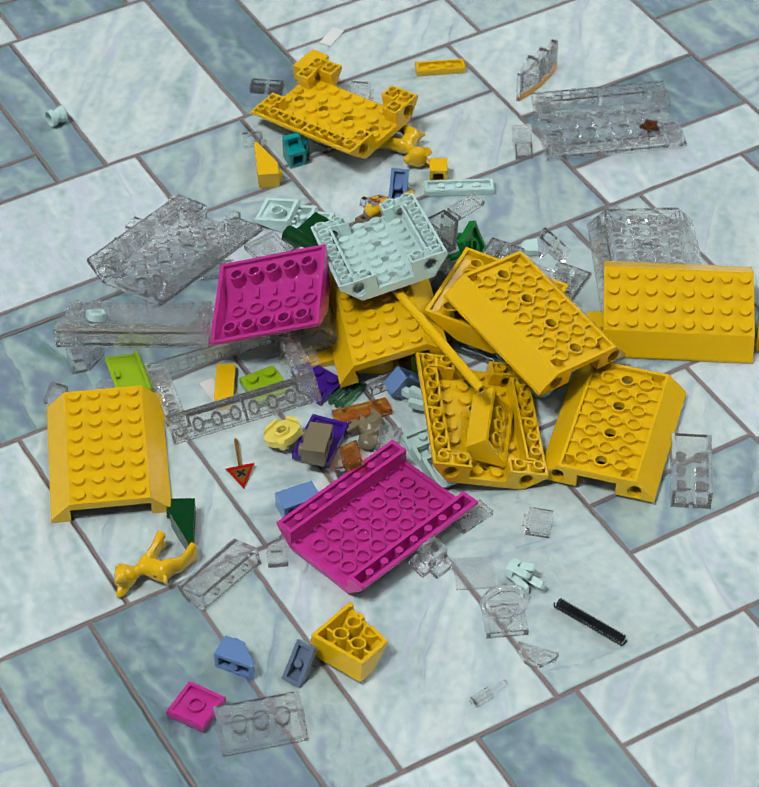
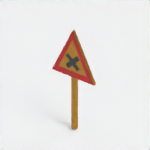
(241, 472)

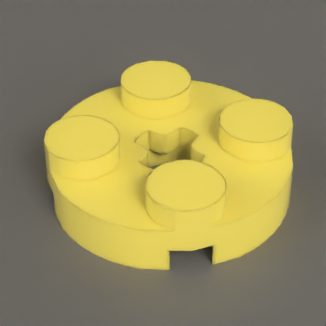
(282, 433)

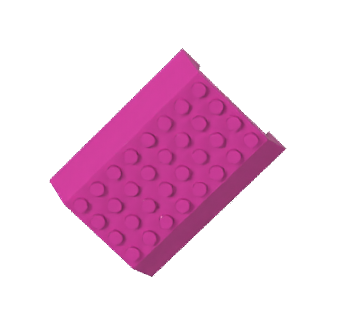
(371, 519)

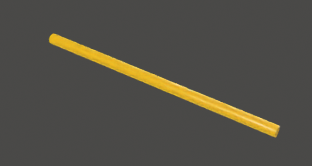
(440, 341)

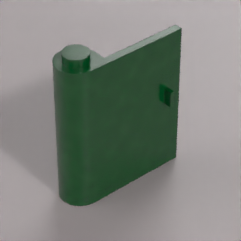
(303, 234)

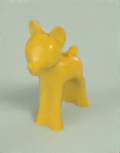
(416, 155)
(149, 565)

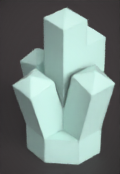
(415, 397)
(519, 571)

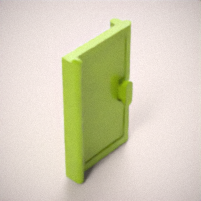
(127, 370)

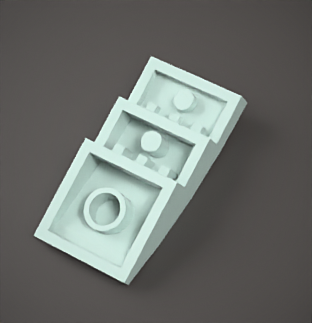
(280, 213)
(419, 449)

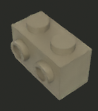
(316, 443)

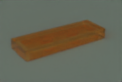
(352, 412)
(351, 455)

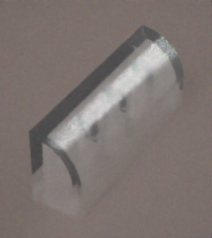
(220, 574)

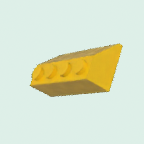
(489, 428)

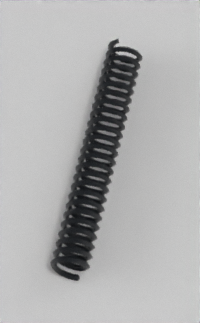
(591, 621)

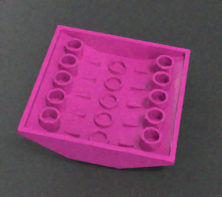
(271, 295)

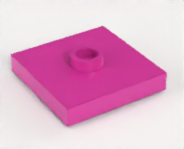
(195, 706)

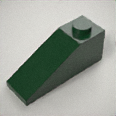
(183, 519)

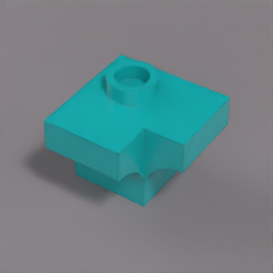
(295, 150)

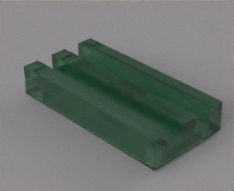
(348, 397)

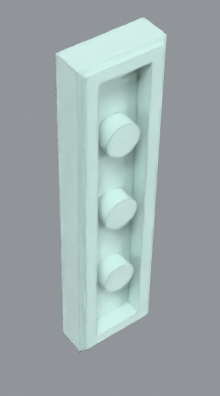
(458, 187)

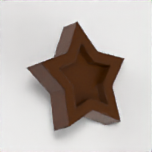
(650, 126)

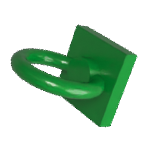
(469, 238)

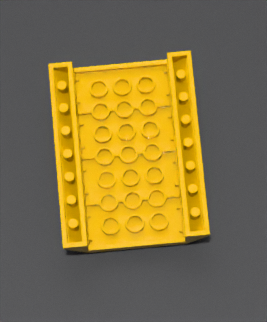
(680, 311)
(378, 329)
(107, 451)

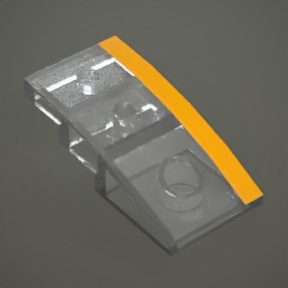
(536, 70)

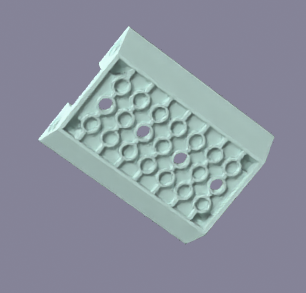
(382, 251)

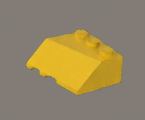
(349, 643)

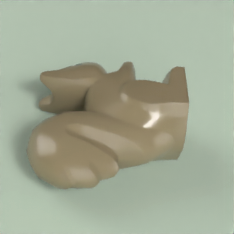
(368, 427)

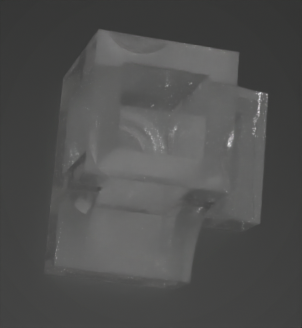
(431, 558)

